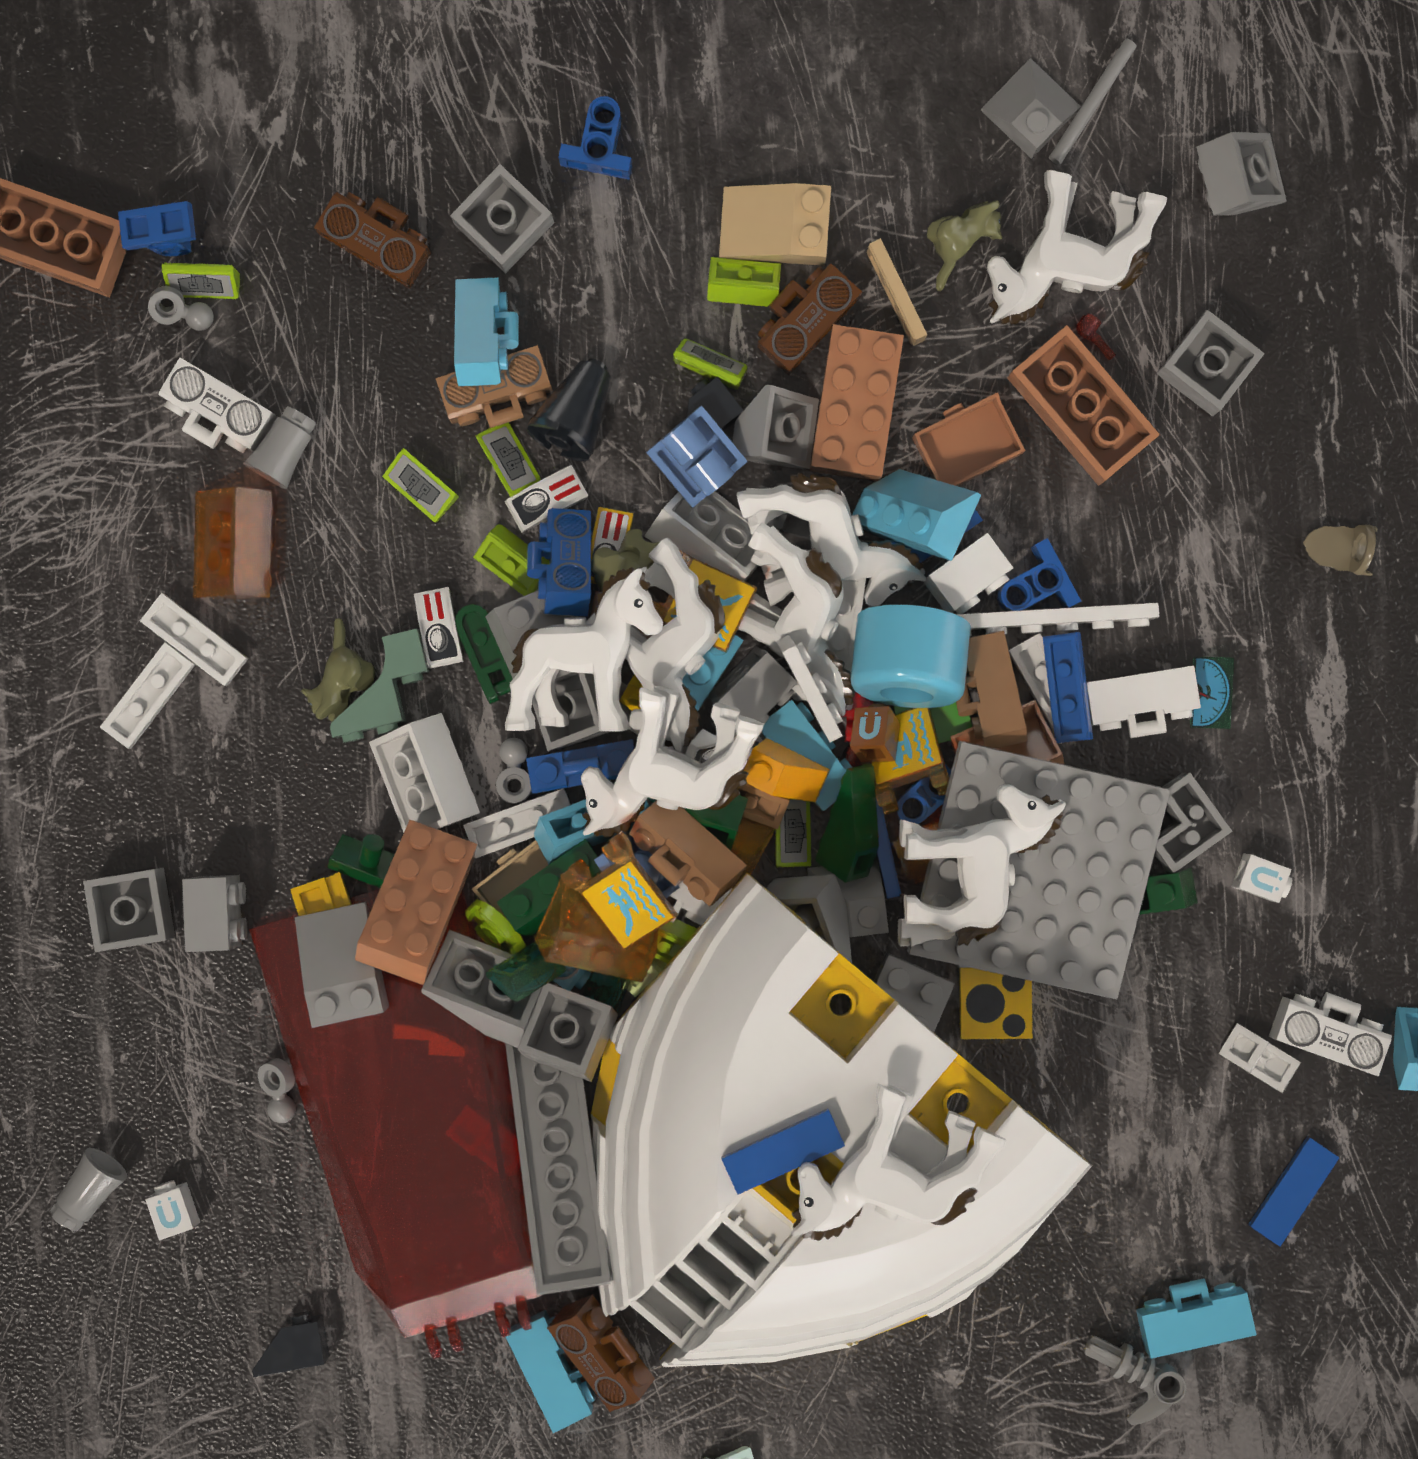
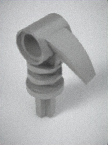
(1144, 1372)

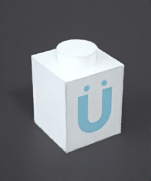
(1262, 878)
(172, 1209)

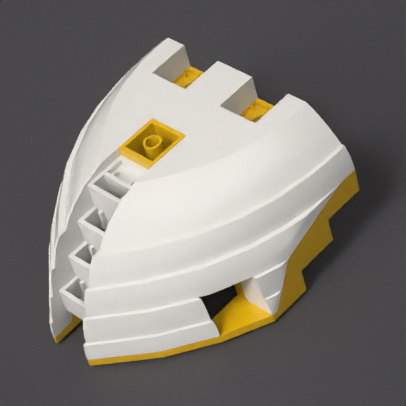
(740, 1048)

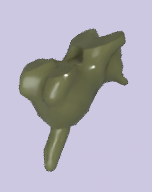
(957, 234)
(632, 553)
(342, 675)

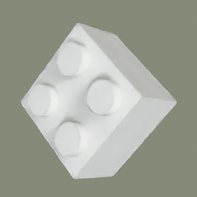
(971, 571)

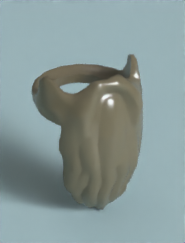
(1343, 547)

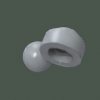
(197, 315)
(513, 753)
(276, 1079)

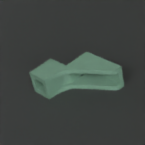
(381, 704)

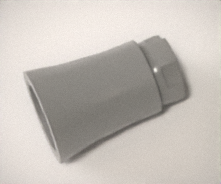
(282, 447)
(87, 1188)

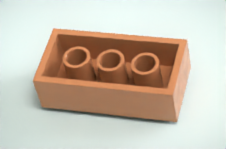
(59, 238)
(856, 403)
(1082, 405)
(415, 902)

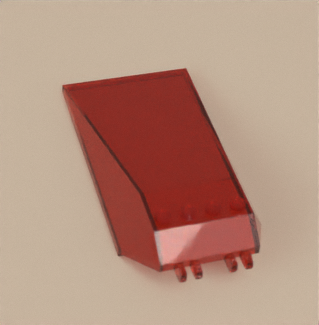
(412, 1145)

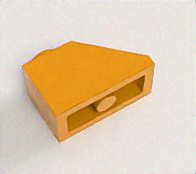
(784, 772)

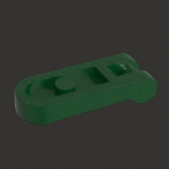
(482, 650)

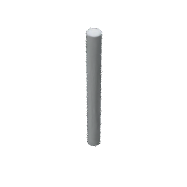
(1092, 101)

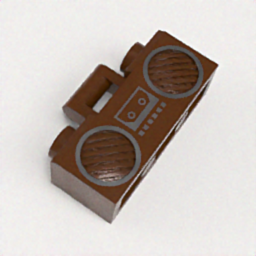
(384, 248)
(798, 333)
(601, 1353)

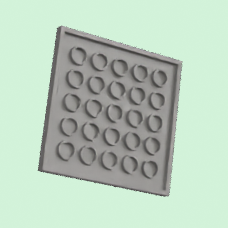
(1070, 898)

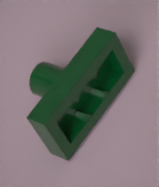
(362, 859)

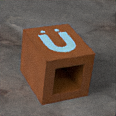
(875, 734)

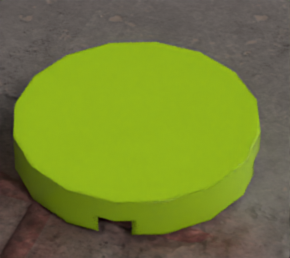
(494, 927)

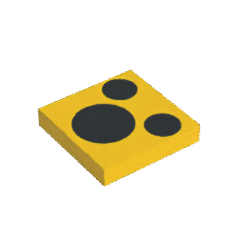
(994, 1005)

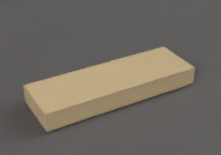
(896, 292)

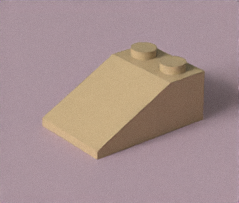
(776, 223)

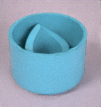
(910, 656)

